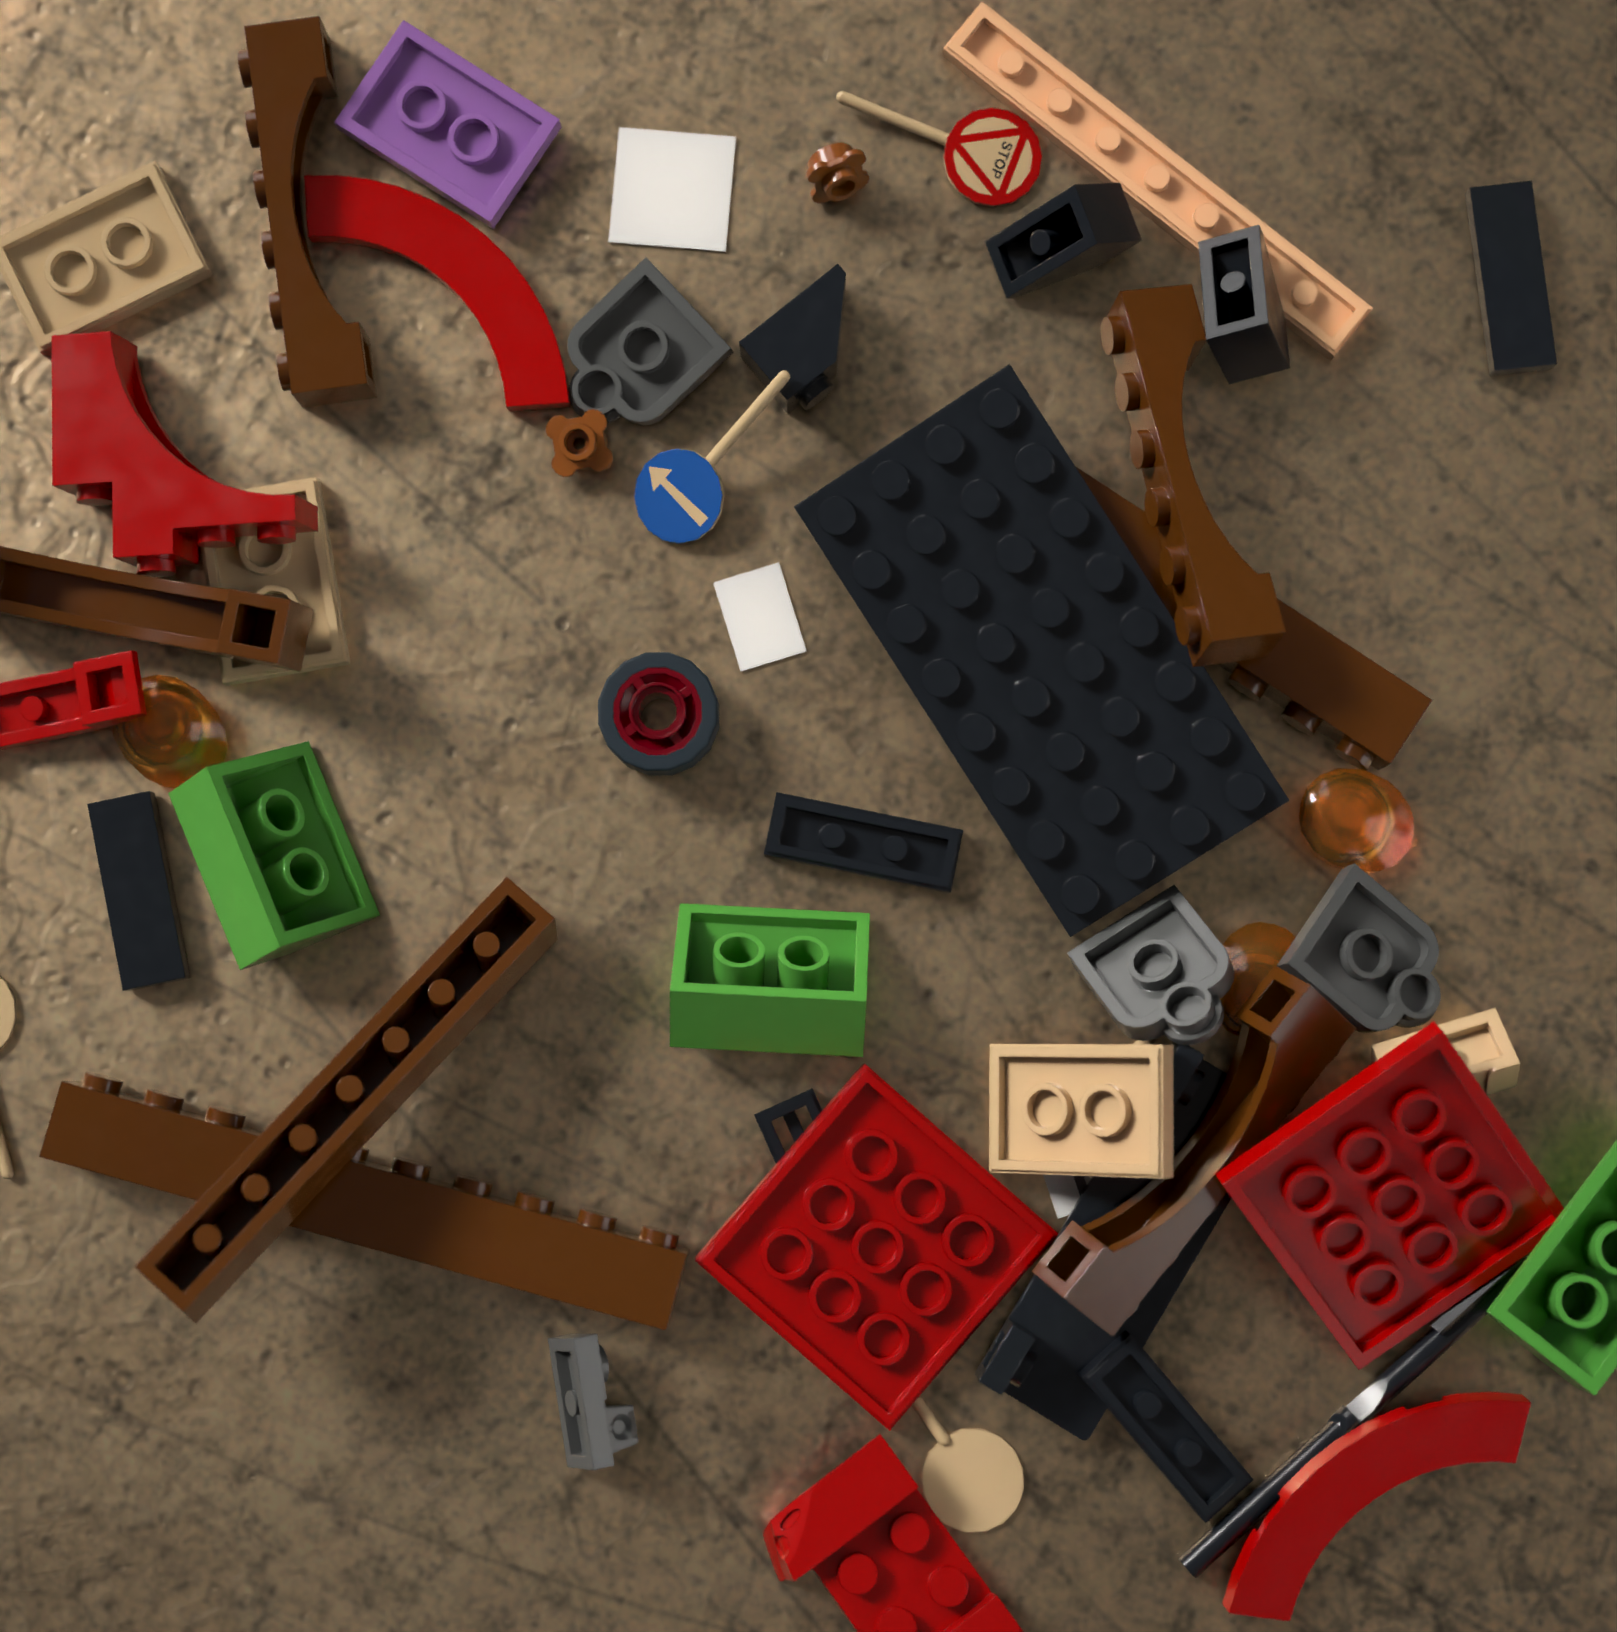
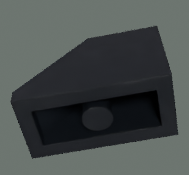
(1063, 238)
(1242, 305)
(801, 341)

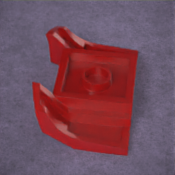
(882, 1551)

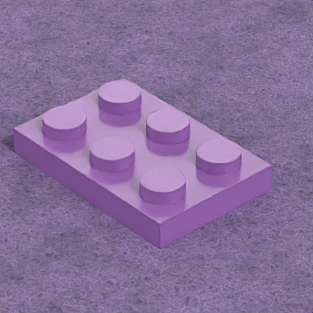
(448, 124)

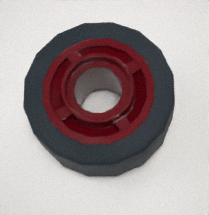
(652, 678)

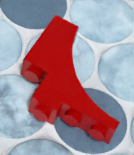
(120, 456)

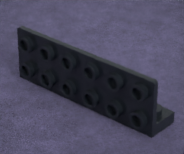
(1048, 1337)

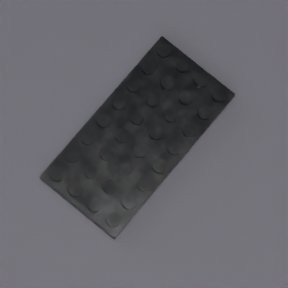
(1040, 651)

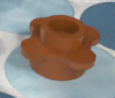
(836, 172)
(595, 452)

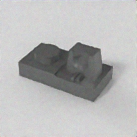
(588, 1425)

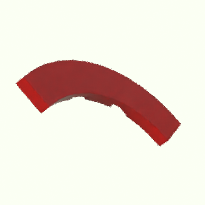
(461, 259)
(1355, 1473)

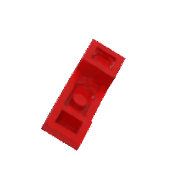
(71, 700)

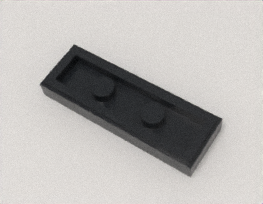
(1510, 278)
(863, 842)
(138, 891)
(1165, 1426)

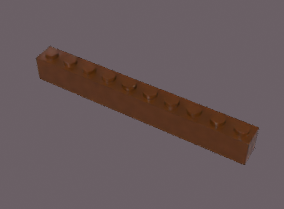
(381, 1205)

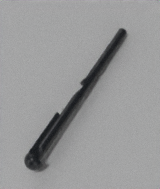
(1362, 1408)

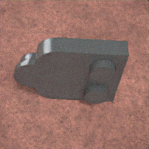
(641, 350)
(1367, 955)
(1158, 971)

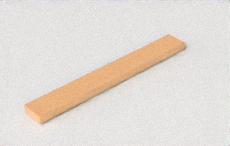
(1149, 171)

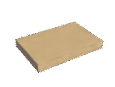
(101, 257)
(289, 571)
(1081, 1110)

